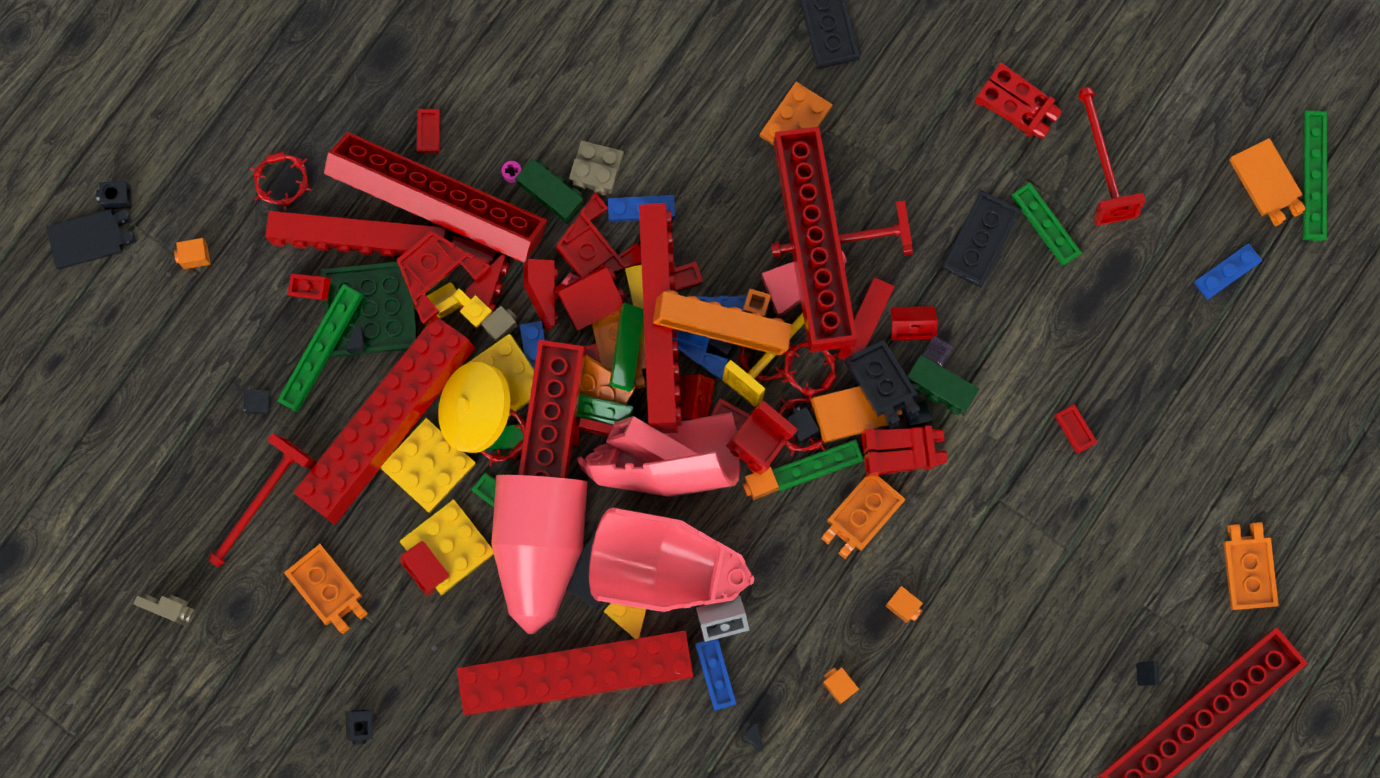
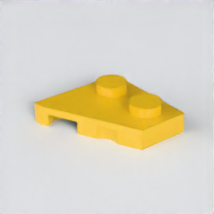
(627, 617)

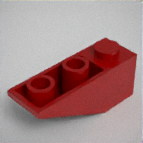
(489, 284)
(540, 287)

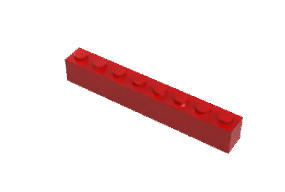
(345, 233)

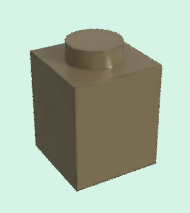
(500, 323)

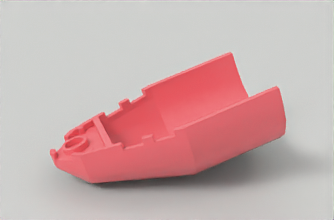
(708, 470)
(537, 543)
(661, 563)

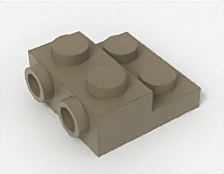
(596, 168)
(171, 608)

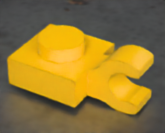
(473, 310)

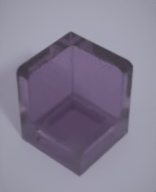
(937, 351)

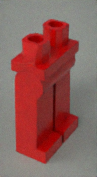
(1018, 102)
(916, 445)

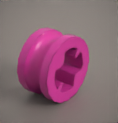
(506, 166)

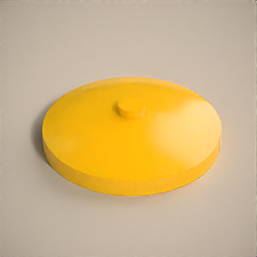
(474, 407)

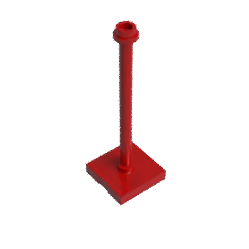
(1117, 207)
(900, 229)
(291, 454)

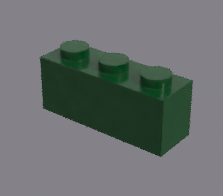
(550, 190)
(942, 386)

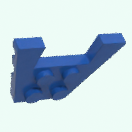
(696, 346)

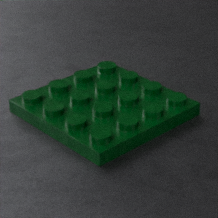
(383, 312)

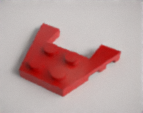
(587, 249)
(431, 262)

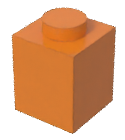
(192, 253)
(757, 302)
(760, 485)
(905, 605)
(840, 685)

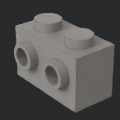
(722, 619)

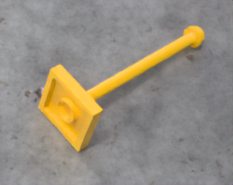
(744, 382)

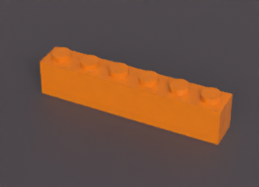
(722, 323)

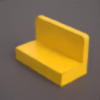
(444, 300)

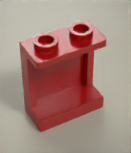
(591, 297)
(761, 437)

